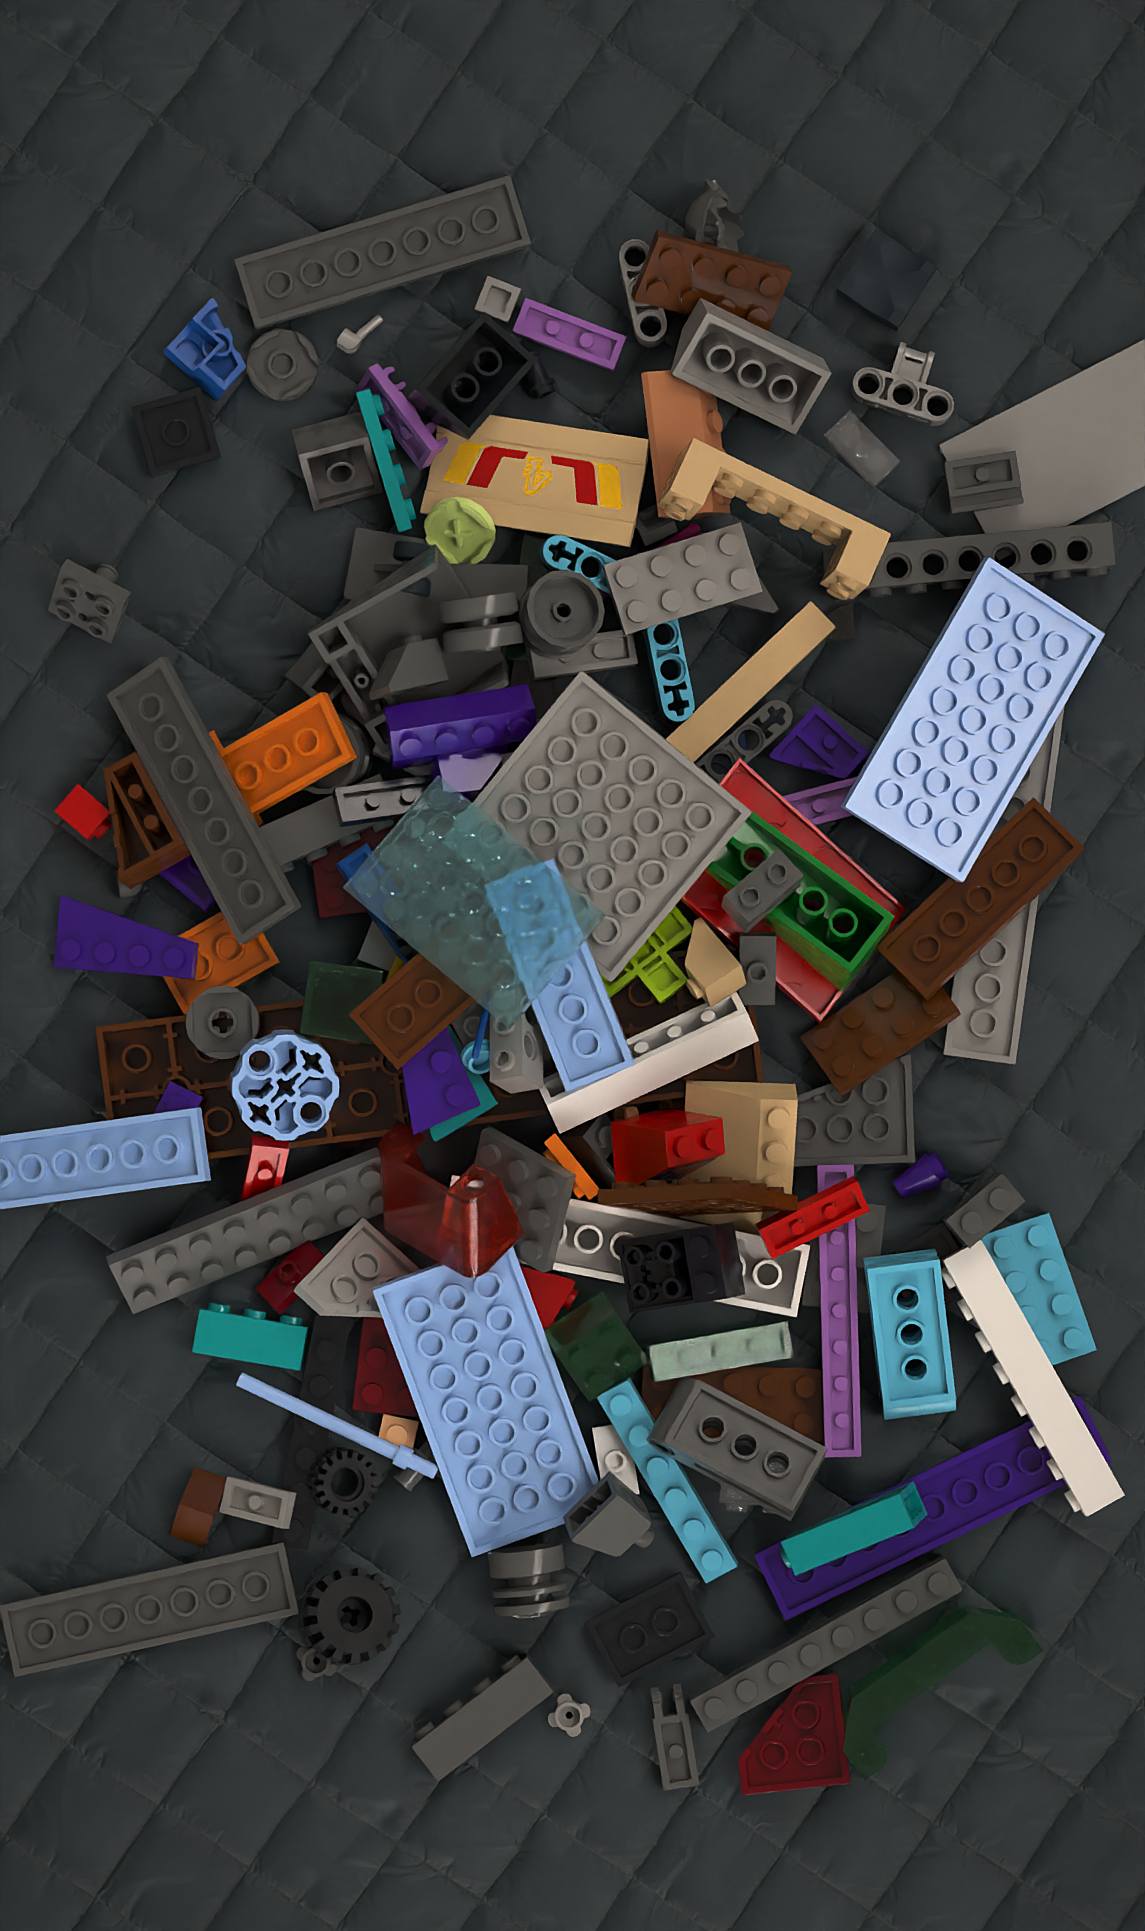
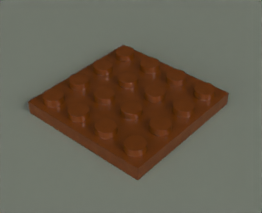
(697, 1198)

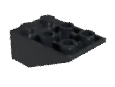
(681, 1267)

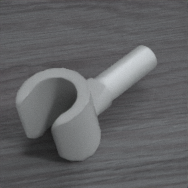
(350, 342)

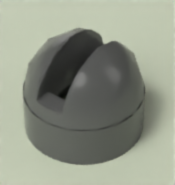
(123, 890)

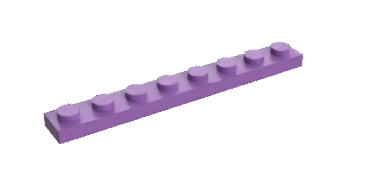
(839, 1328)

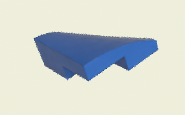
(207, 352)

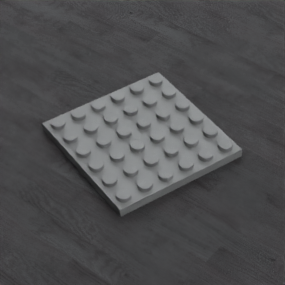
(615, 812)

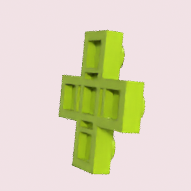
(653, 963)

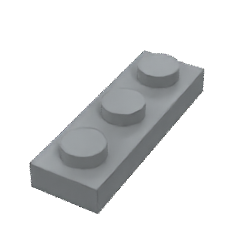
(602, 653)

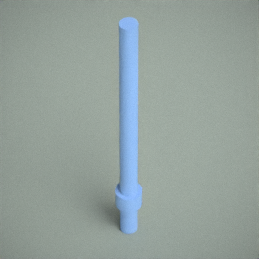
(401, 1456)

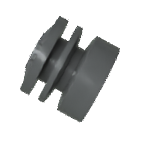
(528, 1580)

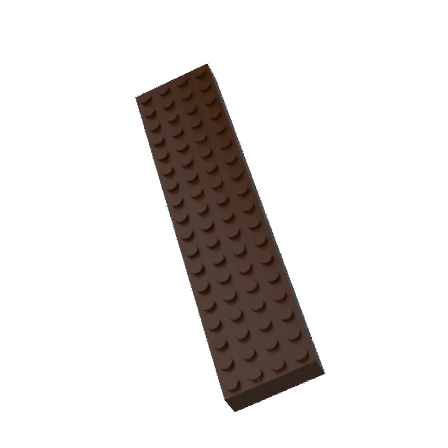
(148, 1054)

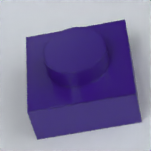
(178, 1098)

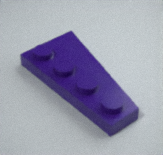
(112, 943)
(437, 1084)

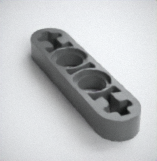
(731, 746)

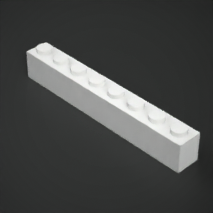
(1032, 1378)

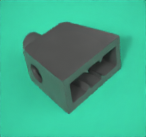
(610, 1518)

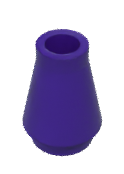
(921, 1175)

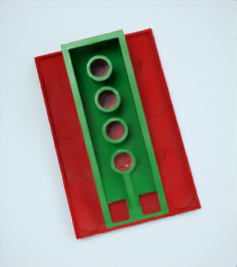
(823, 926)

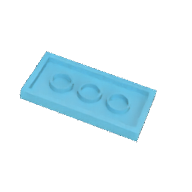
(1042, 1286)

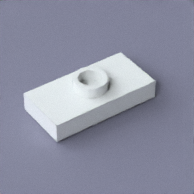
(614, 1456)

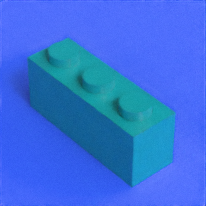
(250, 1337)

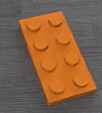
(288, 753)

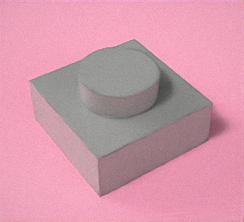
(498, 299)

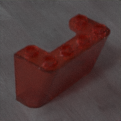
(448, 1224)

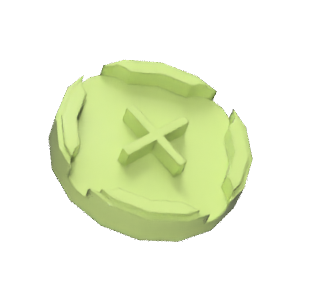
(460, 530)

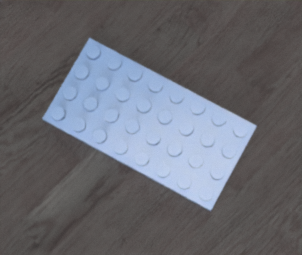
(973, 720)
(488, 1399)

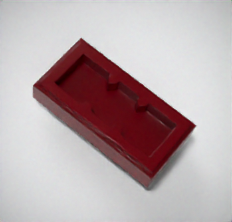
(280, 1283)

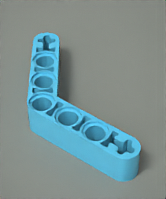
(656, 652)

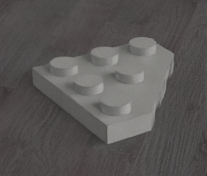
(345, 1276)

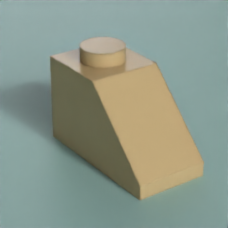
(711, 966)

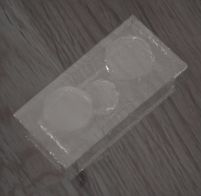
(861, 449)

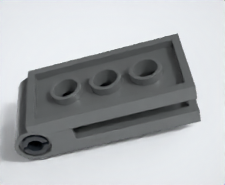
(700, 1406)

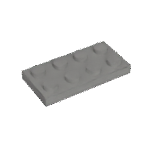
(682, 578)

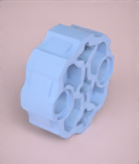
(321, 1091)

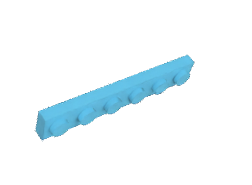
(668, 1482)

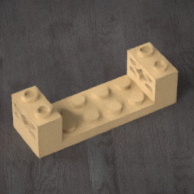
(857, 541)

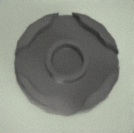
(282, 365)

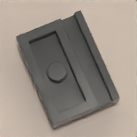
(983, 482)

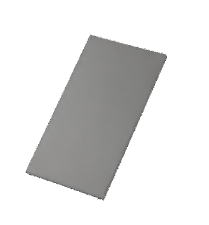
(1072, 445)

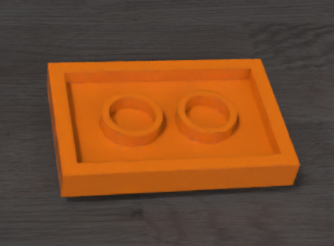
(221, 960)
(562, 1156)

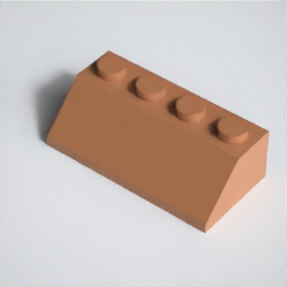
(674, 417)

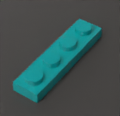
(391, 474)

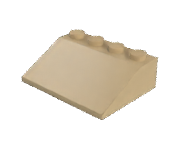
(757, 1138)

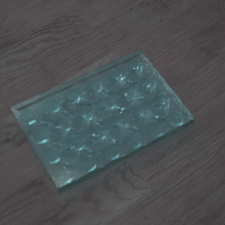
(474, 901)

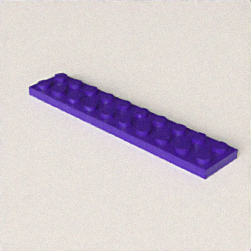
(957, 1498)

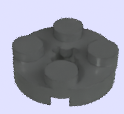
(207, 1007)

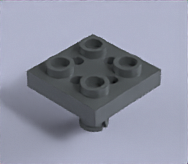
(90, 599)

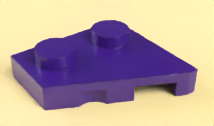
(820, 746)

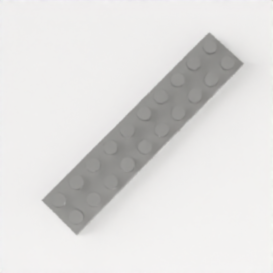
(994, 981)

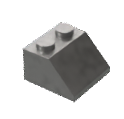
(337, 461)

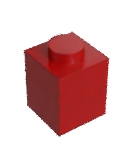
(85, 813)

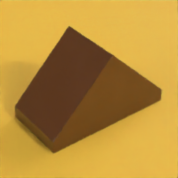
(198, 1507)

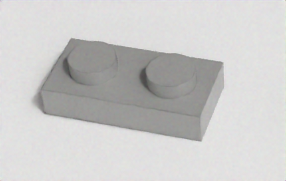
(258, 1502)

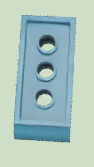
(931, 1384)

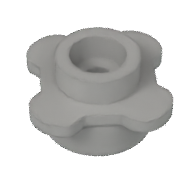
(559, 1719)

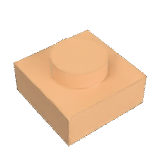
(398, 1430)

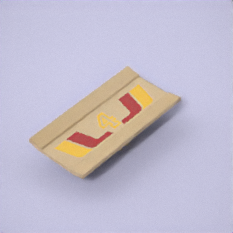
(544, 478)

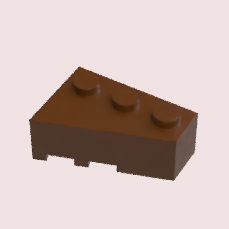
(141, 823)

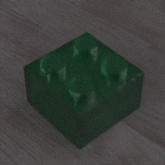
(332, 995)
(595, 1346)

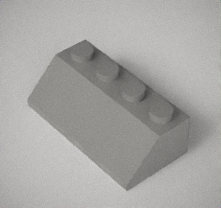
(749, 366)

